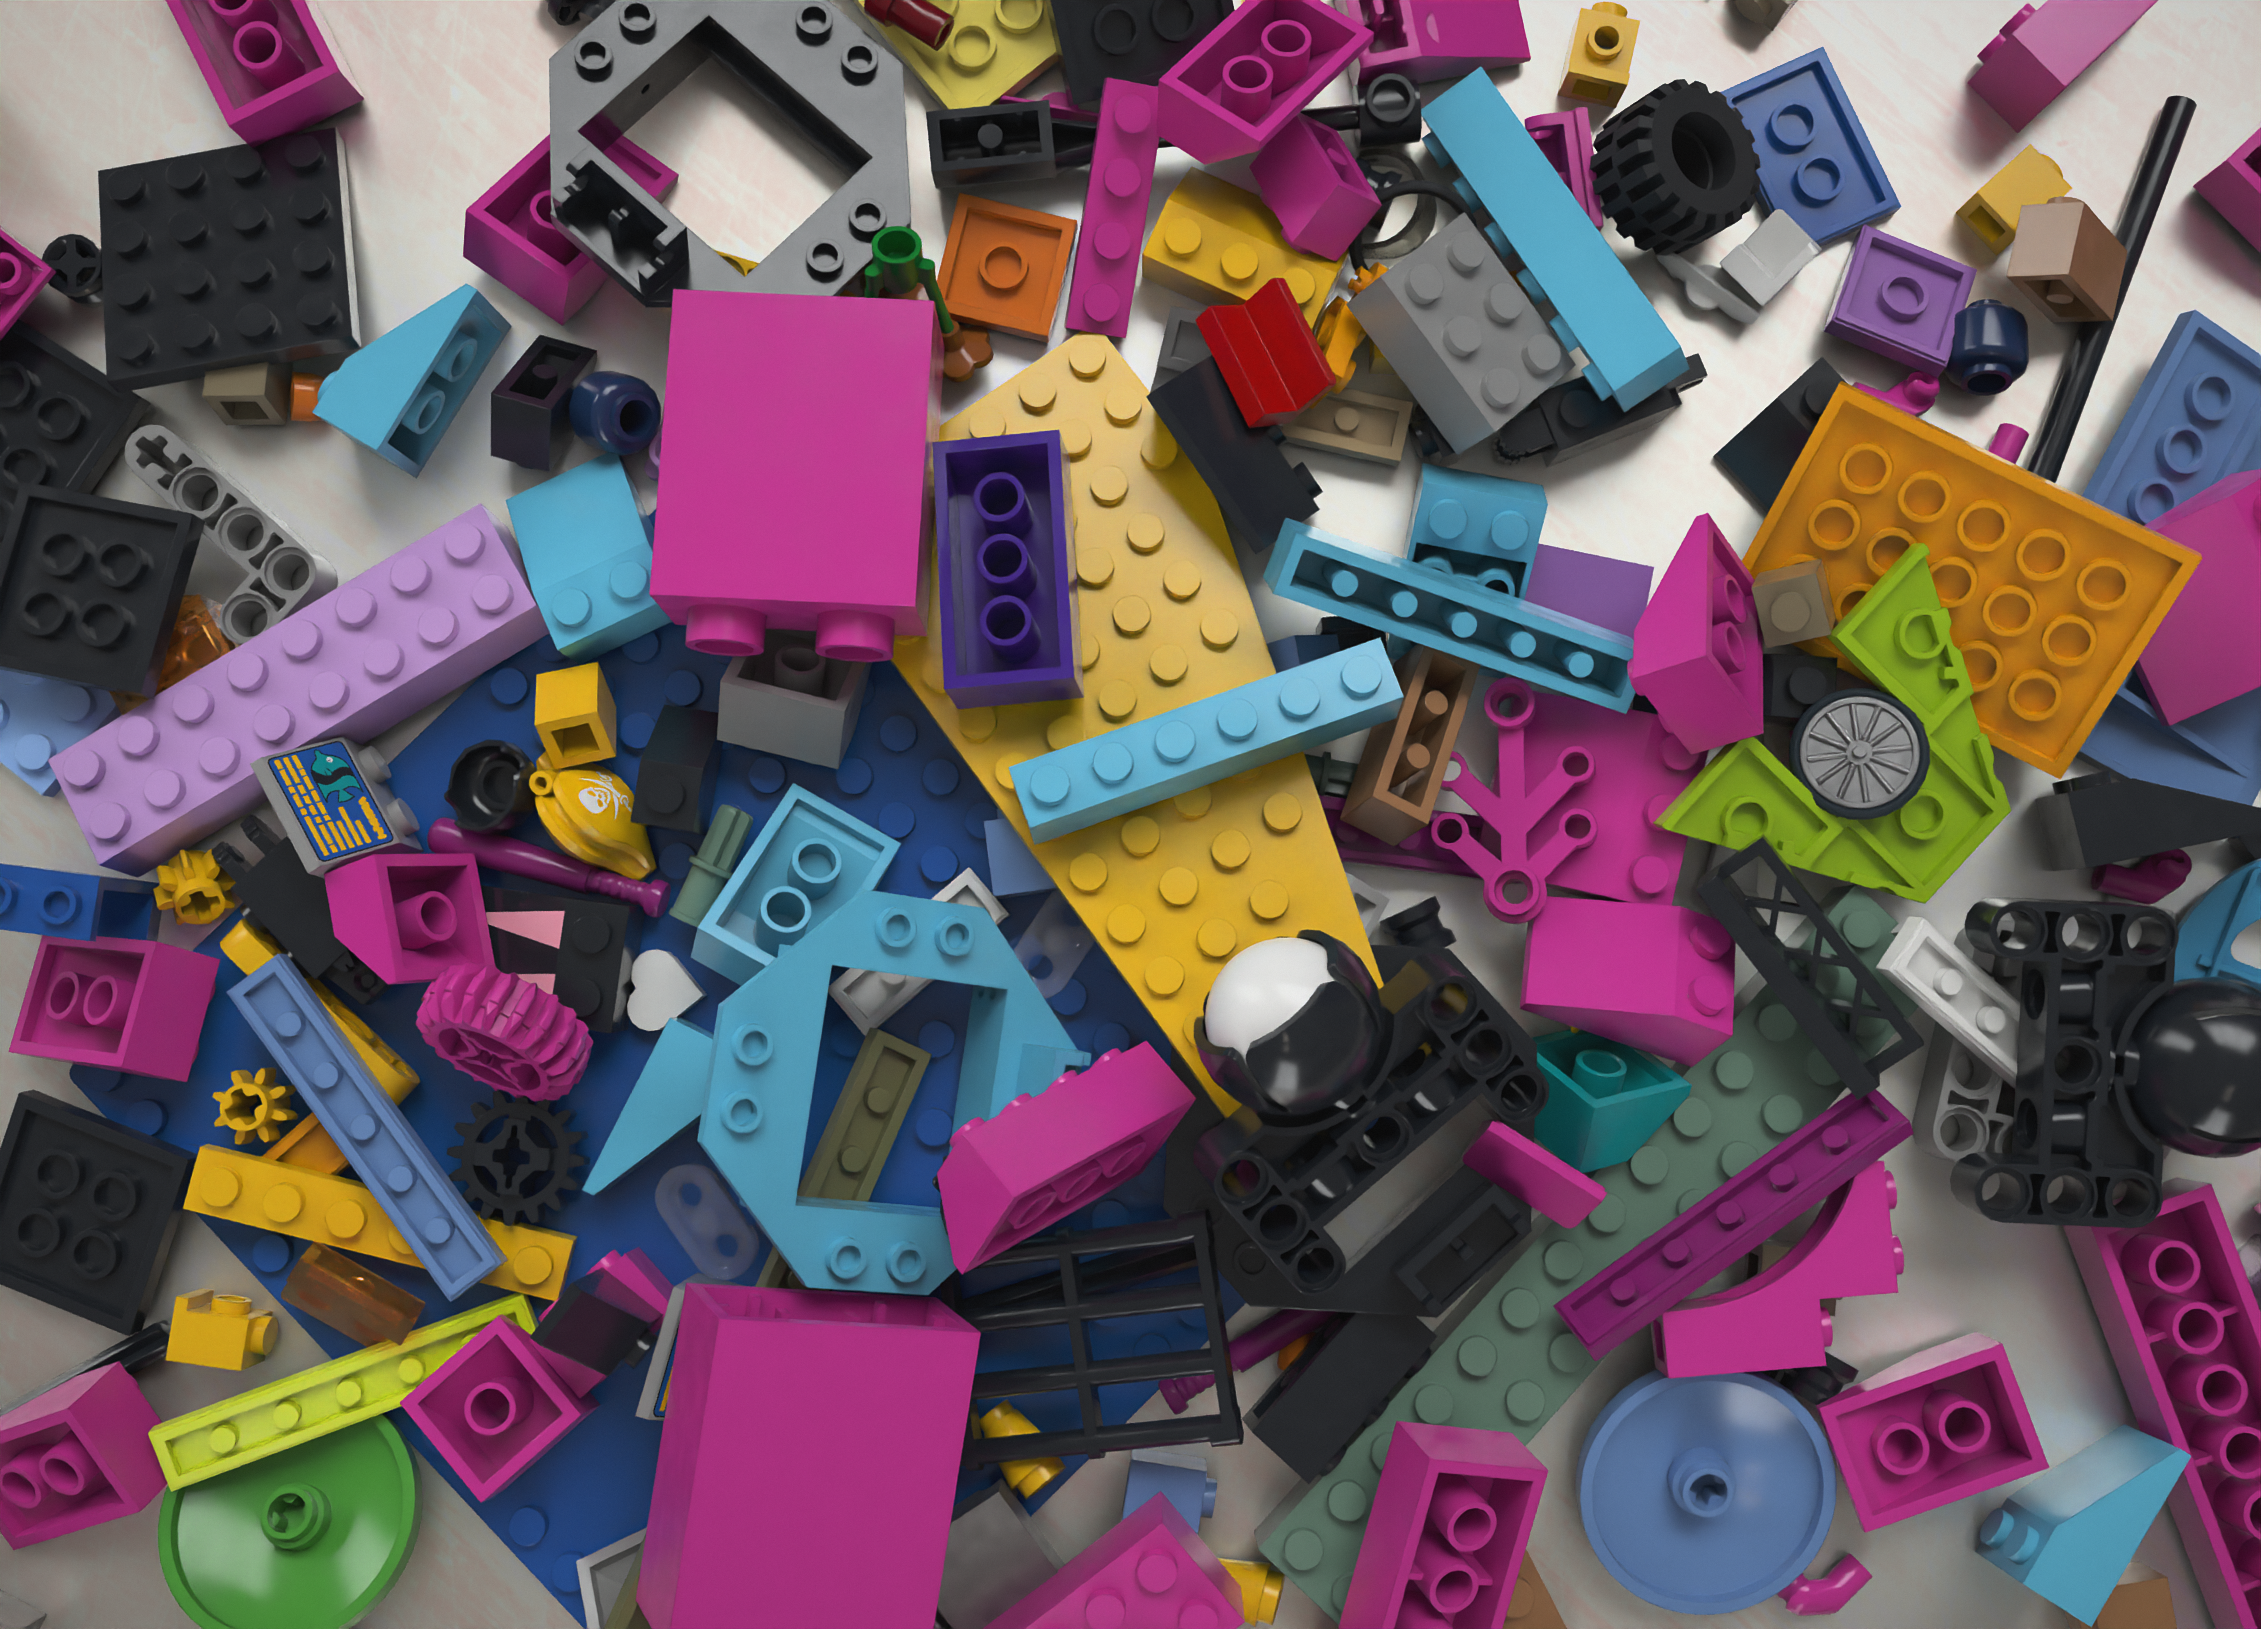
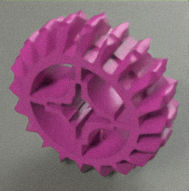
(504, 1031)

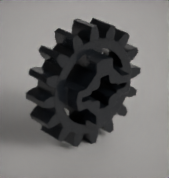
(517, 1180)

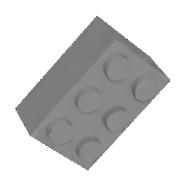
(1461, 334)

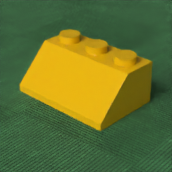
(1227, 244)

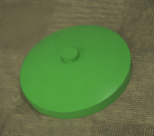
(296, 1534)

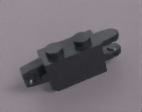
(1575, 420)
(296, 910)

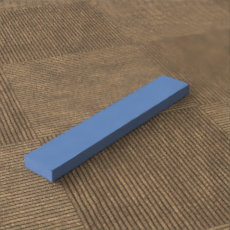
(367, 1126)

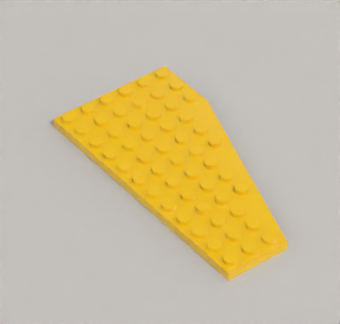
(1160, 627)

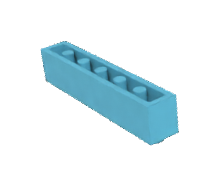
(1553, 240)
(1451, 614)
(1207, 741)

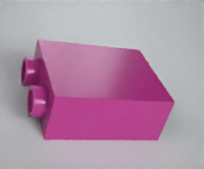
(798, 470)
(807, 1460)

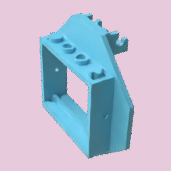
(768, 1063)

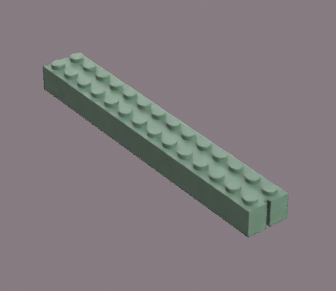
(1504, 1350)

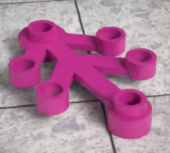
(1515, 813)

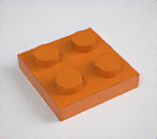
(1005, 266)

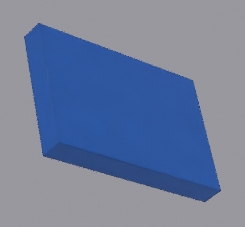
(1812, 149)

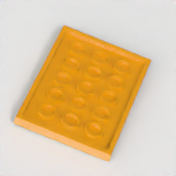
(2037, 580)

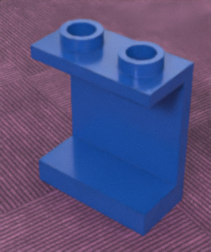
(76, 904)

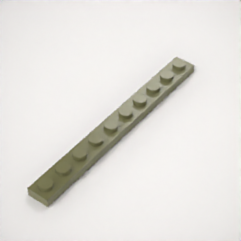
(841, 1168)

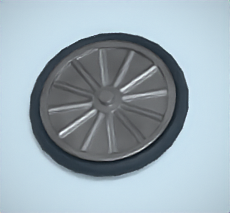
(1860, 753)

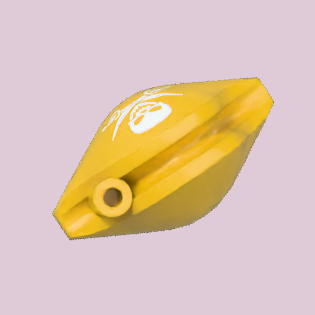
(590, 817)

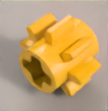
(194, 887)
(238, 1099)

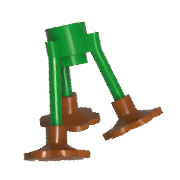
(904, 274)

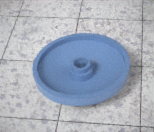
(1705, 1490)

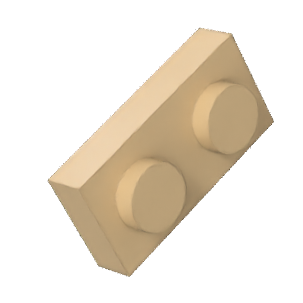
(1354, 426)

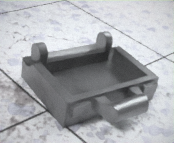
(991, 1559)

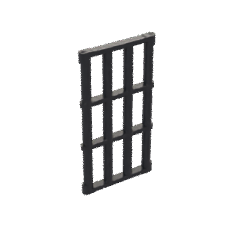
(1087, 1374)

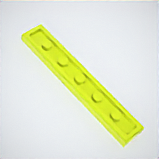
(318, 1398)

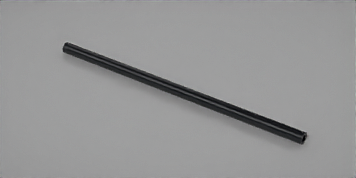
(2095, 335)

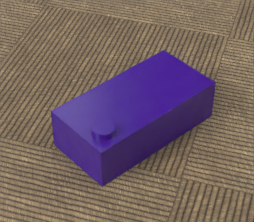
(1007, 570)

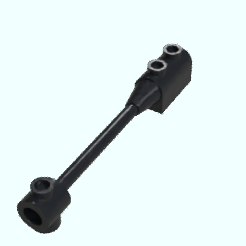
(1028, 144)

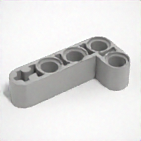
(228, 525)
(1976, 1101)

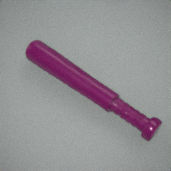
(546, 866)
(1248, 1351)

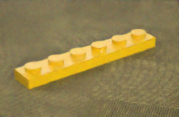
(349, 1217)

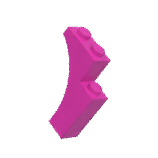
(1777, 1314)

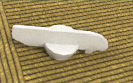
(1708, 288)

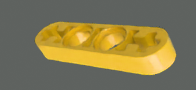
(252, 949)

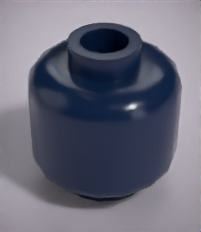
(1988, 348)
(615, 412)

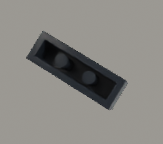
(1337, 1387)

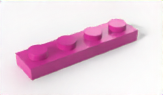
(1114, 209)

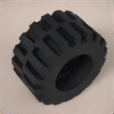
(1675, 167)

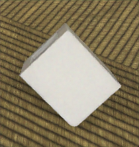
(1771, 257)

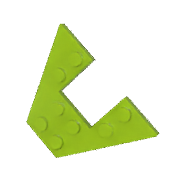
(1906, 650)

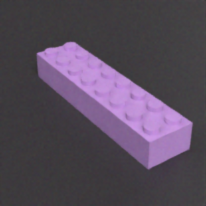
(322, 674)

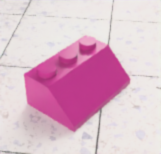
(1254, 76)

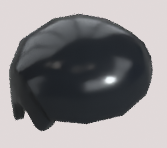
(491, 787)

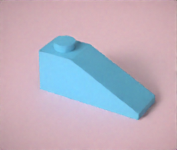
(661, 1105)

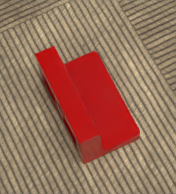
(1267, 355)

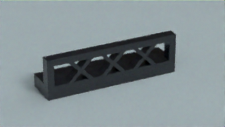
(1791, 983)

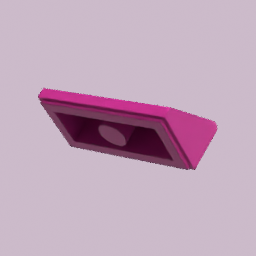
(1532, 1174)

